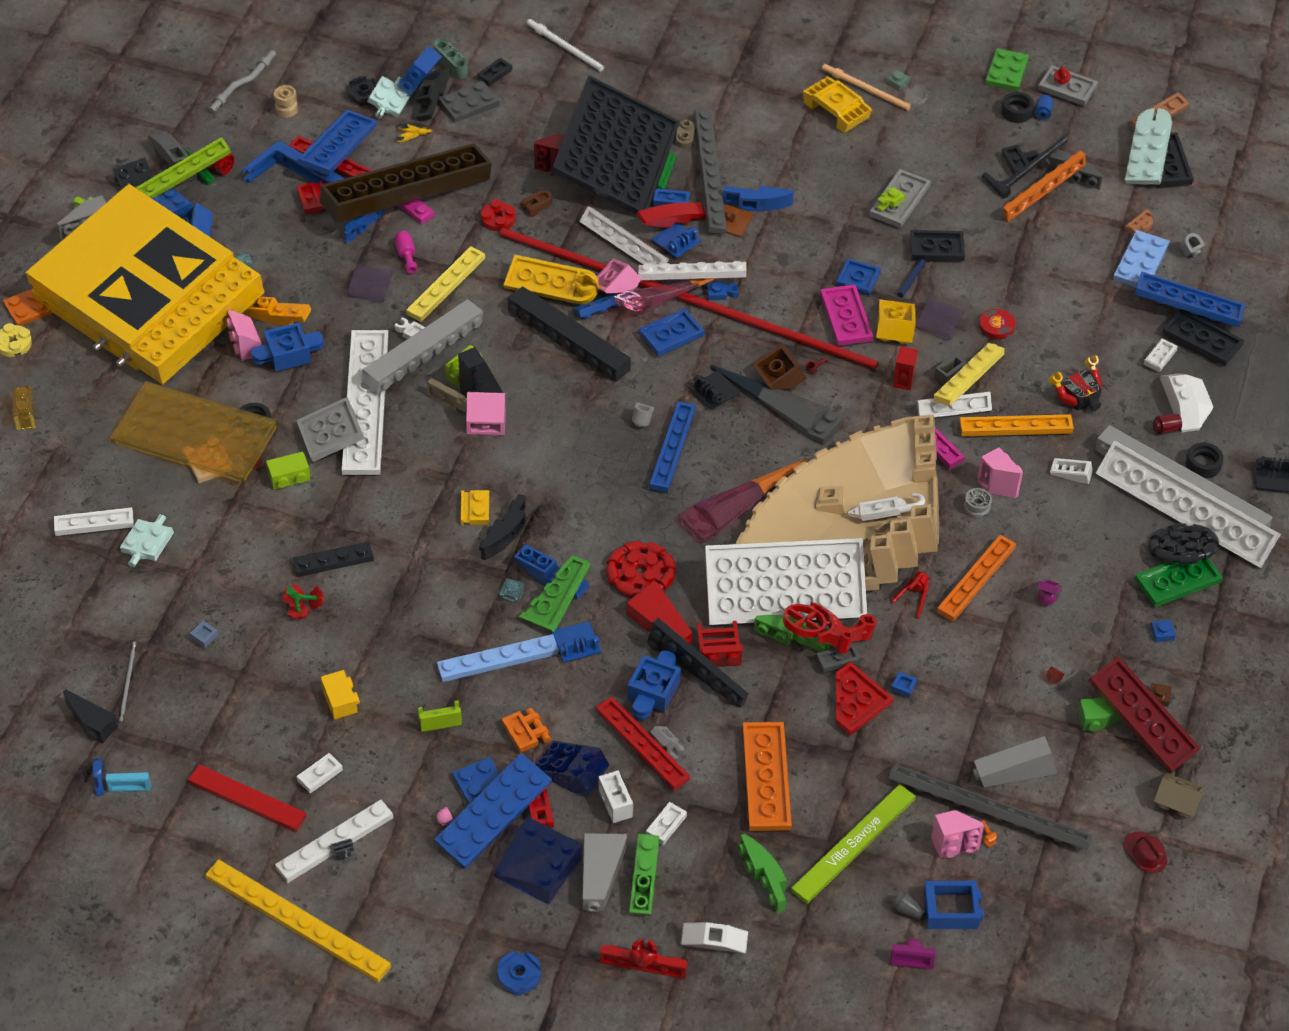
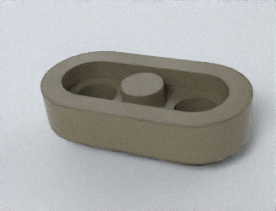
(685, 134)

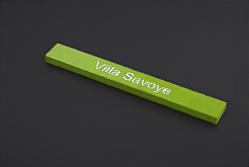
(853, 844)

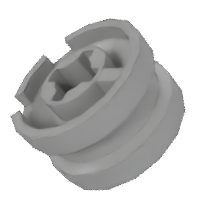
(977, 502)

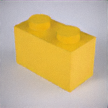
(339, 694)

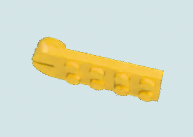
(552, 280)

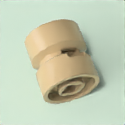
(285, 101)

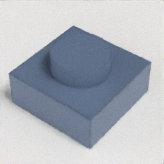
(204, 634)

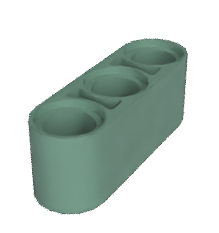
(451, 58)

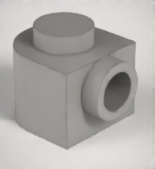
(1192, 245)
(642, 414)

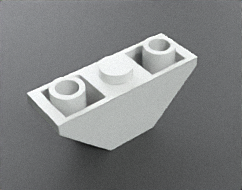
(714, 937)

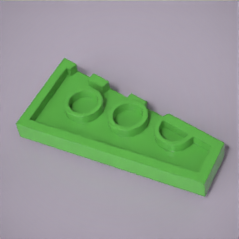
(553, 602)

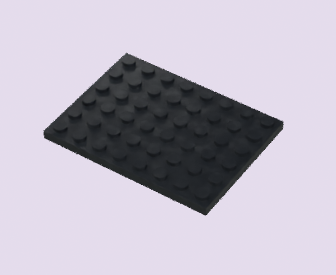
(615, 146)

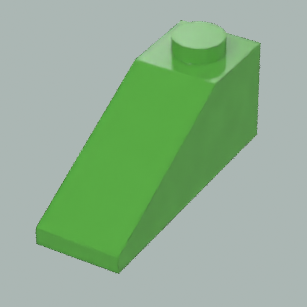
(1096, 714)

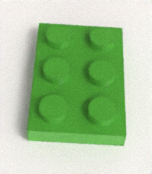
(1007, 70)

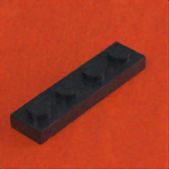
(333, 559)

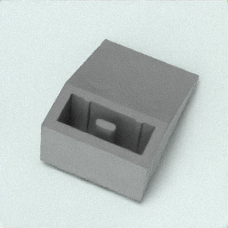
(79, 215)

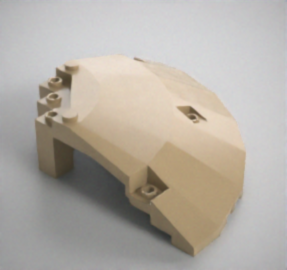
(865, 468)

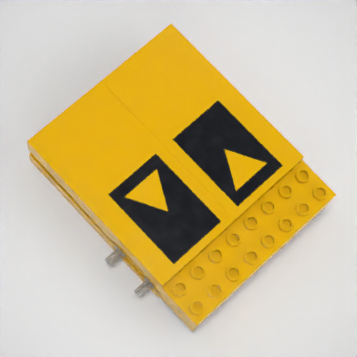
(144, 284)

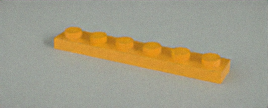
(1016, 425)

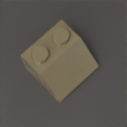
(1179, 795)

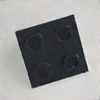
(133, 173)
(714, 389)
(1272, 474)

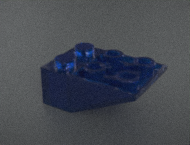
(573, 765)

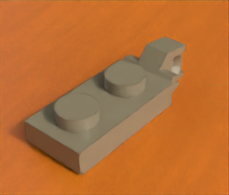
(446, 395)

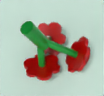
(296, 597)

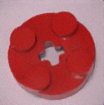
(497, 208)

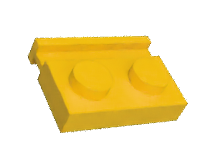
(475, 507)

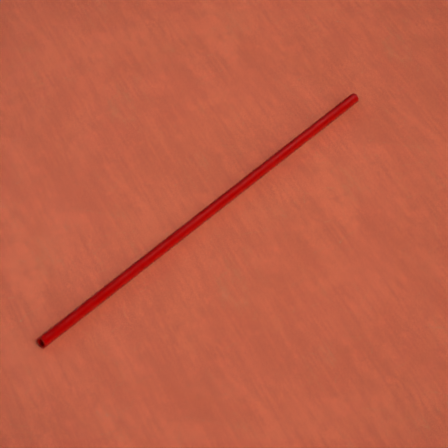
(700, 302)

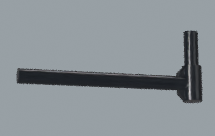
(1004, 188)

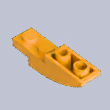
(272, 312)

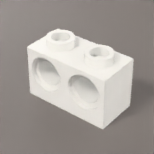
(615, 796)

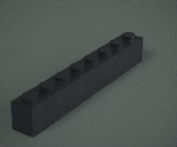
(569, 334)

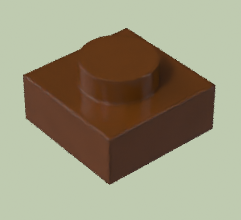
(1162, 693)

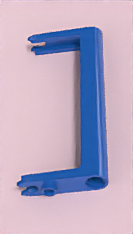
(288, 157)

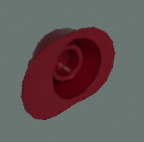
(1146, 851)

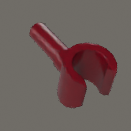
(814, 365)

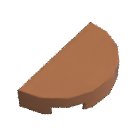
(1142, 222)

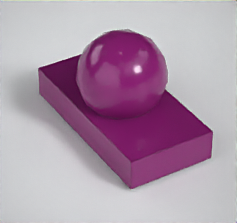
(1048, 591)
(912, 955)

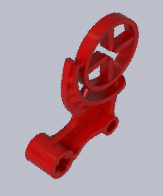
(837, 635)

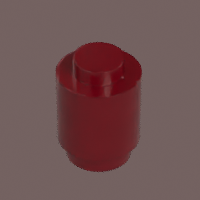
(1167, 423)

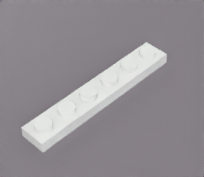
(621, 238)
(692, 271)
(320, 850)

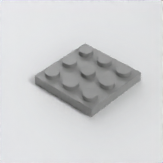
(330, 429)

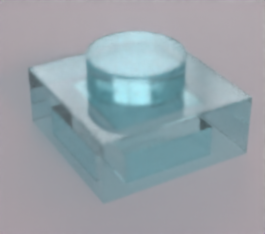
(512, 590)

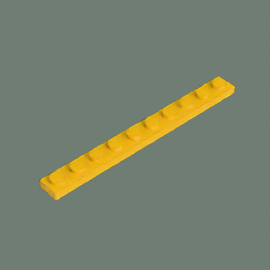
(298, 921)

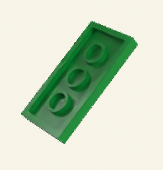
(1175, 581)

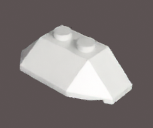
(1188, 399)

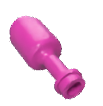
(406, 250)

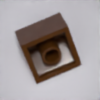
(779, 369)

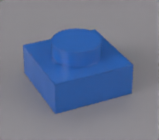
(1163, 630)
(904, 684)

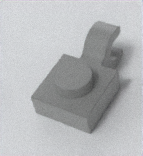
(665, 737)

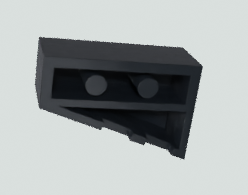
(475, 374)

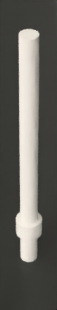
(542, 30)

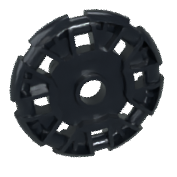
(1183, 544)

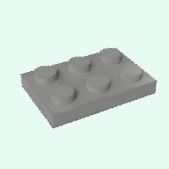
(1077, 90)

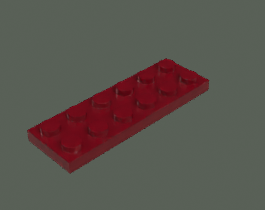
(1144, 714)

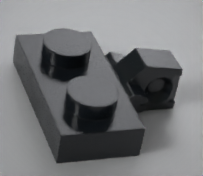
(1016, 158)

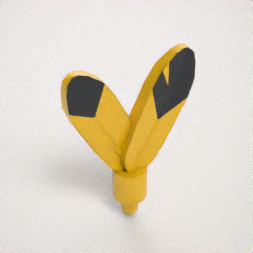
(412, 132)

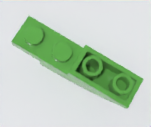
(774, 628)
(765, 868)
(644, 874)

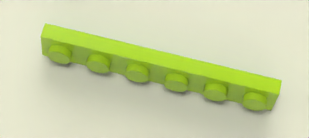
(185, 168)

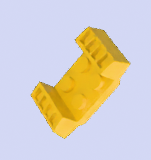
(839, 101)

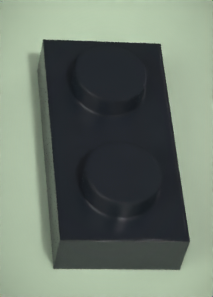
(494, 71)

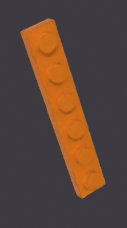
(1044, 186)
(976, 578)

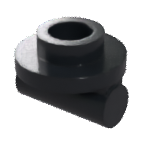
(342, 849)

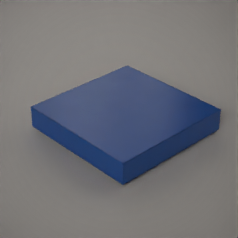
(858, 274)

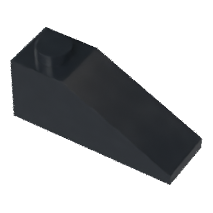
(93, 719)

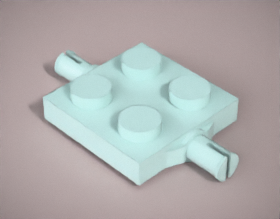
(388, 97)
(146, 540)

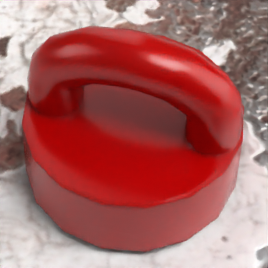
(1062, 76)

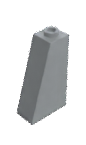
(1016, 764)
(601, 865)

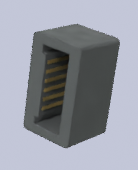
(948, 369)

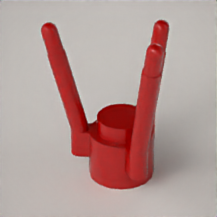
(917, 583)

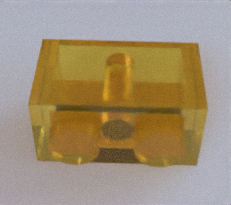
(24, 407)

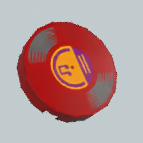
(997, 323)

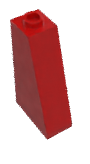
(654, 604)

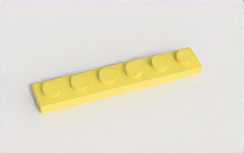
(445, 284)
(969, 374)

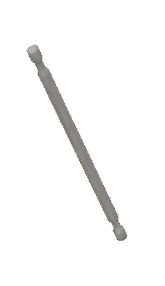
(127, 682)

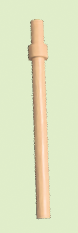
(838, 74)

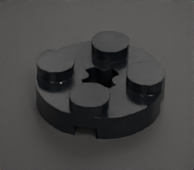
(356, 94)

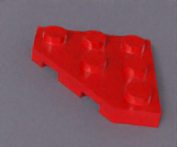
(857, 698)

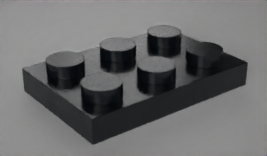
(937, 245)

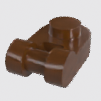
(541, 199)

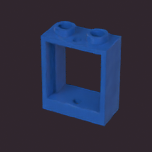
(419, 70)
(952, 920)

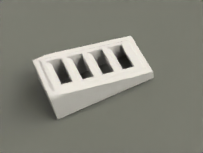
(1083, 468)

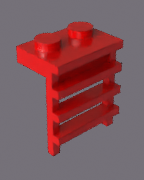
(721, 651)

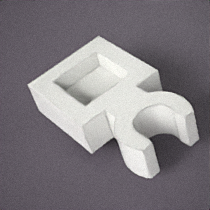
(408, 329)

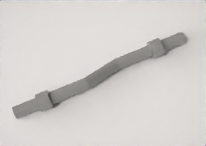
(221, 99)

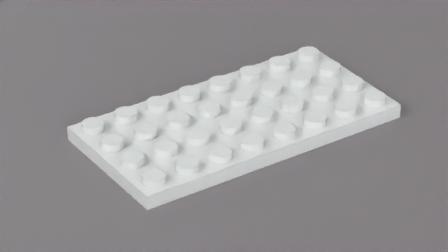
(774, 575)

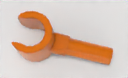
(989, 838)

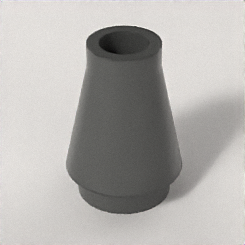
(907, 905)

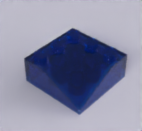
(539, 860)

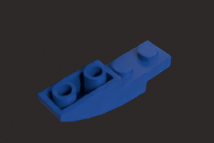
(758, 200)
(543, 567)

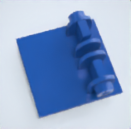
(677, 239)
(577, 641)

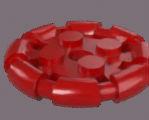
(637, 560)

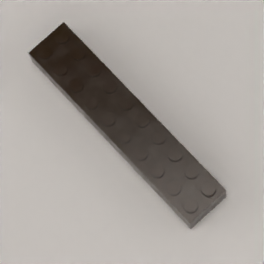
(405, 182)

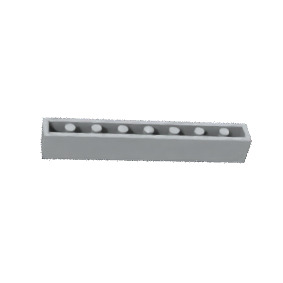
(422, 346)

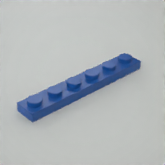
(672, 447)

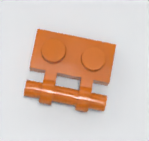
(520, 731)

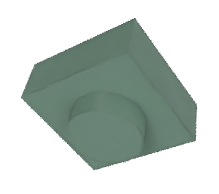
(898, 80)

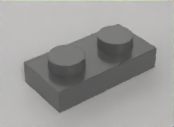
(833, 660)

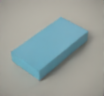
(128, 782)

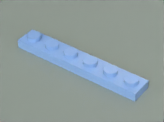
(497, 658)

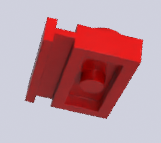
(310, 197)

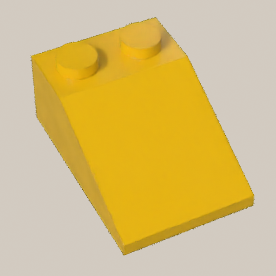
(895, 321)

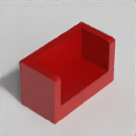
(905, 368)

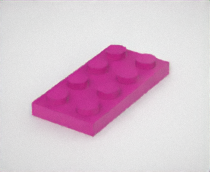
(846, 315)

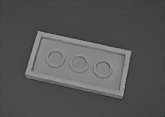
(913, 187)

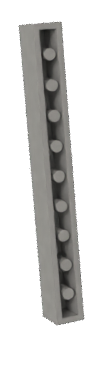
(1112, 434)

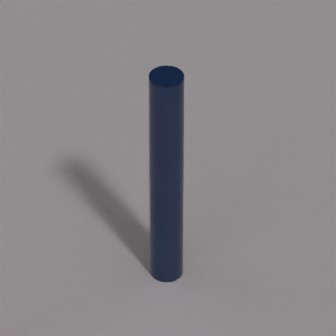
(911, 278)

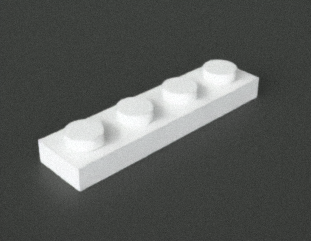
(964, 404)
(93, 521)

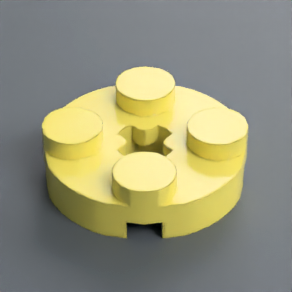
(19, 333)

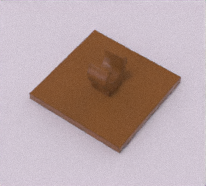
(736, 220)

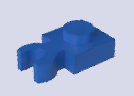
(719, 291)

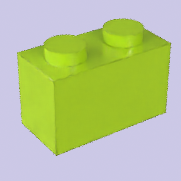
(288, 470)

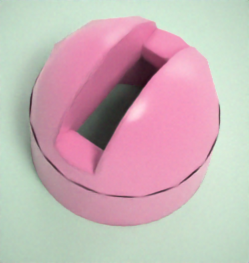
(444, 816)

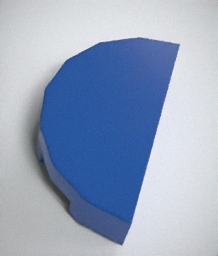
(98, 774)

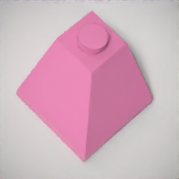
(617, 277)

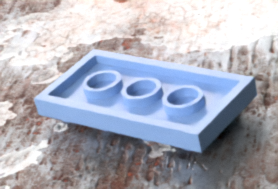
(1142, 254)

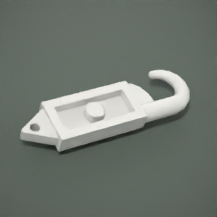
(884, 507)

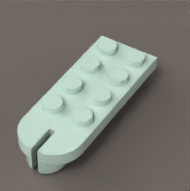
(1149, 147)

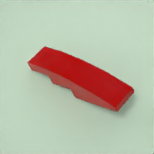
(668, 214)

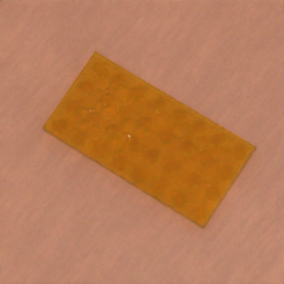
(194, 431)

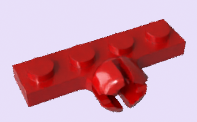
(643, 958)

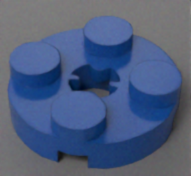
(519, 984)

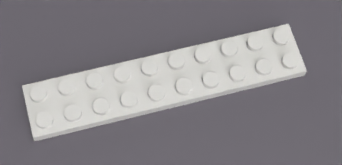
(365, 455)
(1187, 503)

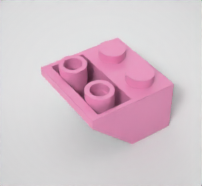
(242, 333)
(486, 413)
(999, 474)
(956, 834)

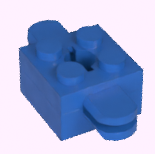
(290, 339)
(653, 684)

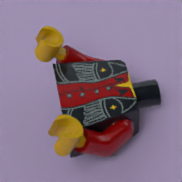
(1081, 388)

